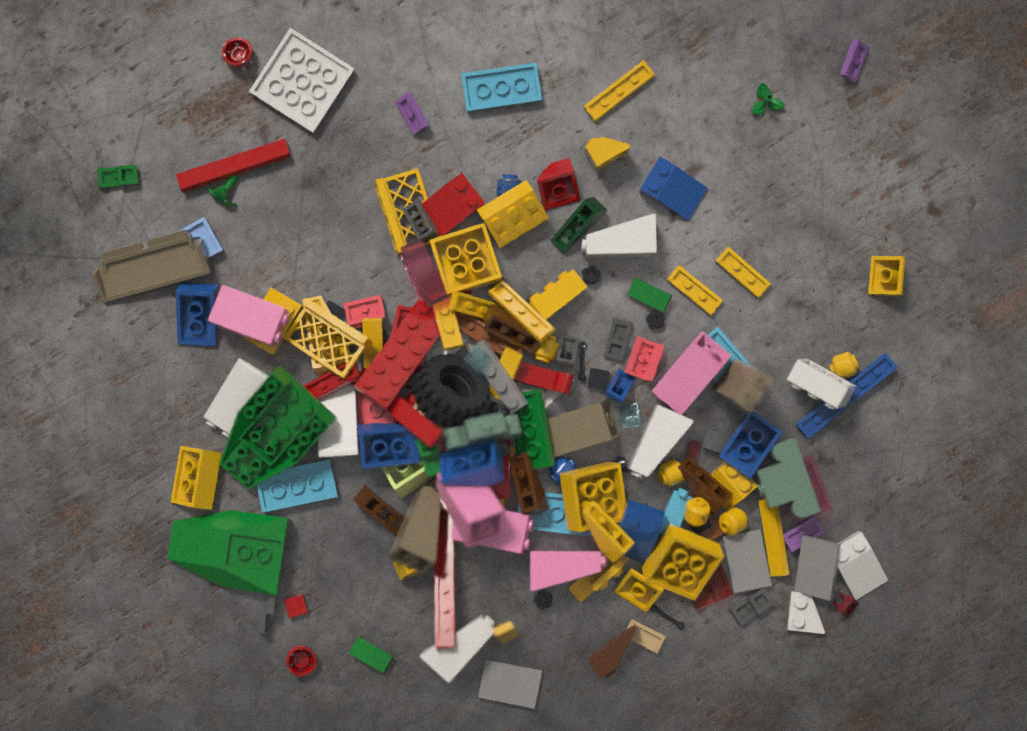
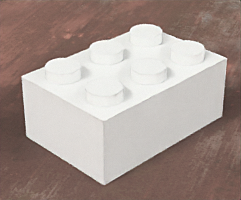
(821, 383)

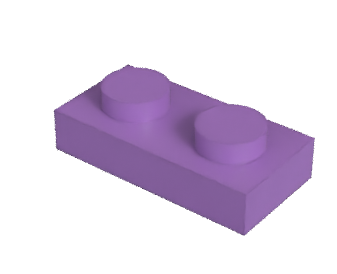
(854, 60)
(412, 113)
(794, 536)

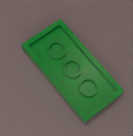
(535, 431)

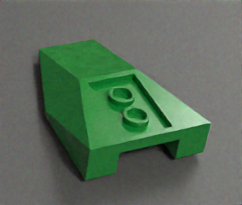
(274, 429)
(232, 549)

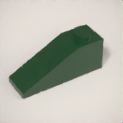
(578, 223)

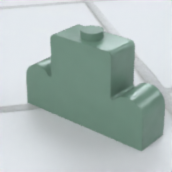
(482, 429)
(788, 480)

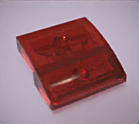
(715, 589)

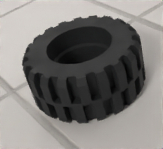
(439, 403)

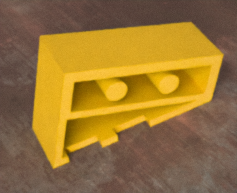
(557, 294)

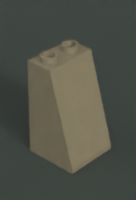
(742, 385)
(582, 428)
(418, 534)

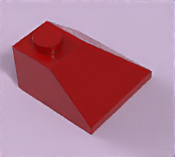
(558, 185)

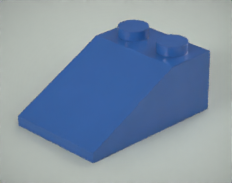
(673, 188)
(193, 309)
(750, 443)
(386, 445)
(473, 465)
(643, 527)

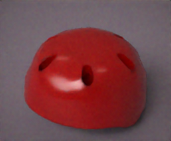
(238, 54)
(301, 660)

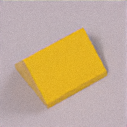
(886, 275)
(637, 590)

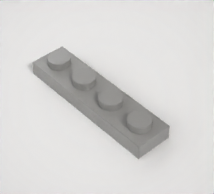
(501, 380)

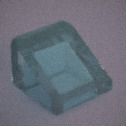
(477, 358)
(630, 415)

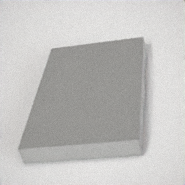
(747, 561)
(817, 567)
(510, 683)

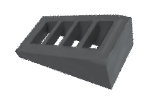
(419, 232)

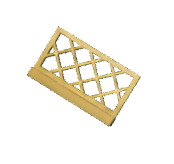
(389, 209)
(332, 323)

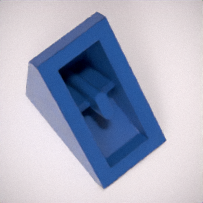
(619, 386)

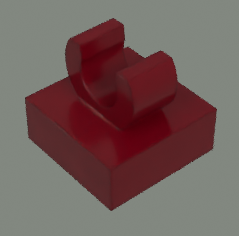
(847, 606)

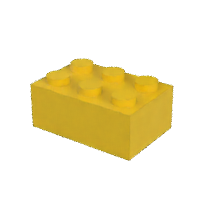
(512, 214)

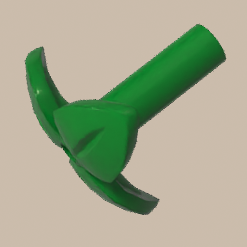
(764, 93)
(221, 192)

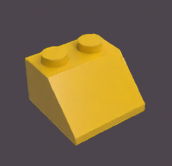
(604, 151)
(735, 482)

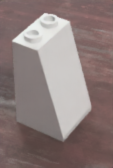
(624, 240)
(234, 393)
(342, 435)
(657, 440)
(468, 641)

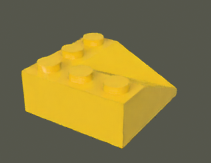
(466, 259)
(592, 483)
(682, 562)

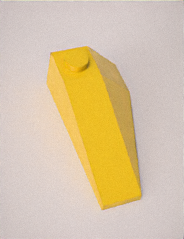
(318, 368)

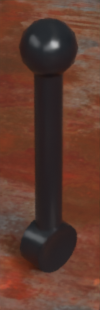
(582, 345)
(680, 625)

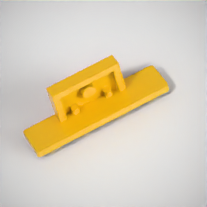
(586, 585)

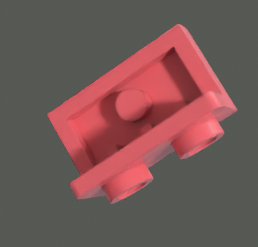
(364, 308)
(644, 359)

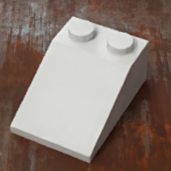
(859, 566)

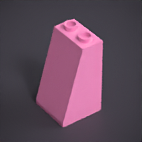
(249, 316)
(691, 373)
(474, 511)
(515, 533)
(556, 567)

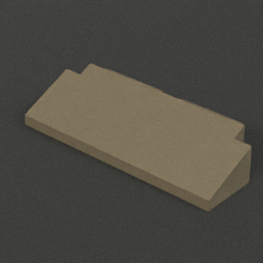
(144, 268)

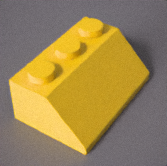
(292, 306)
(196, 477)

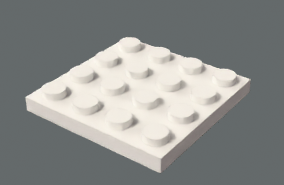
(301, 80)

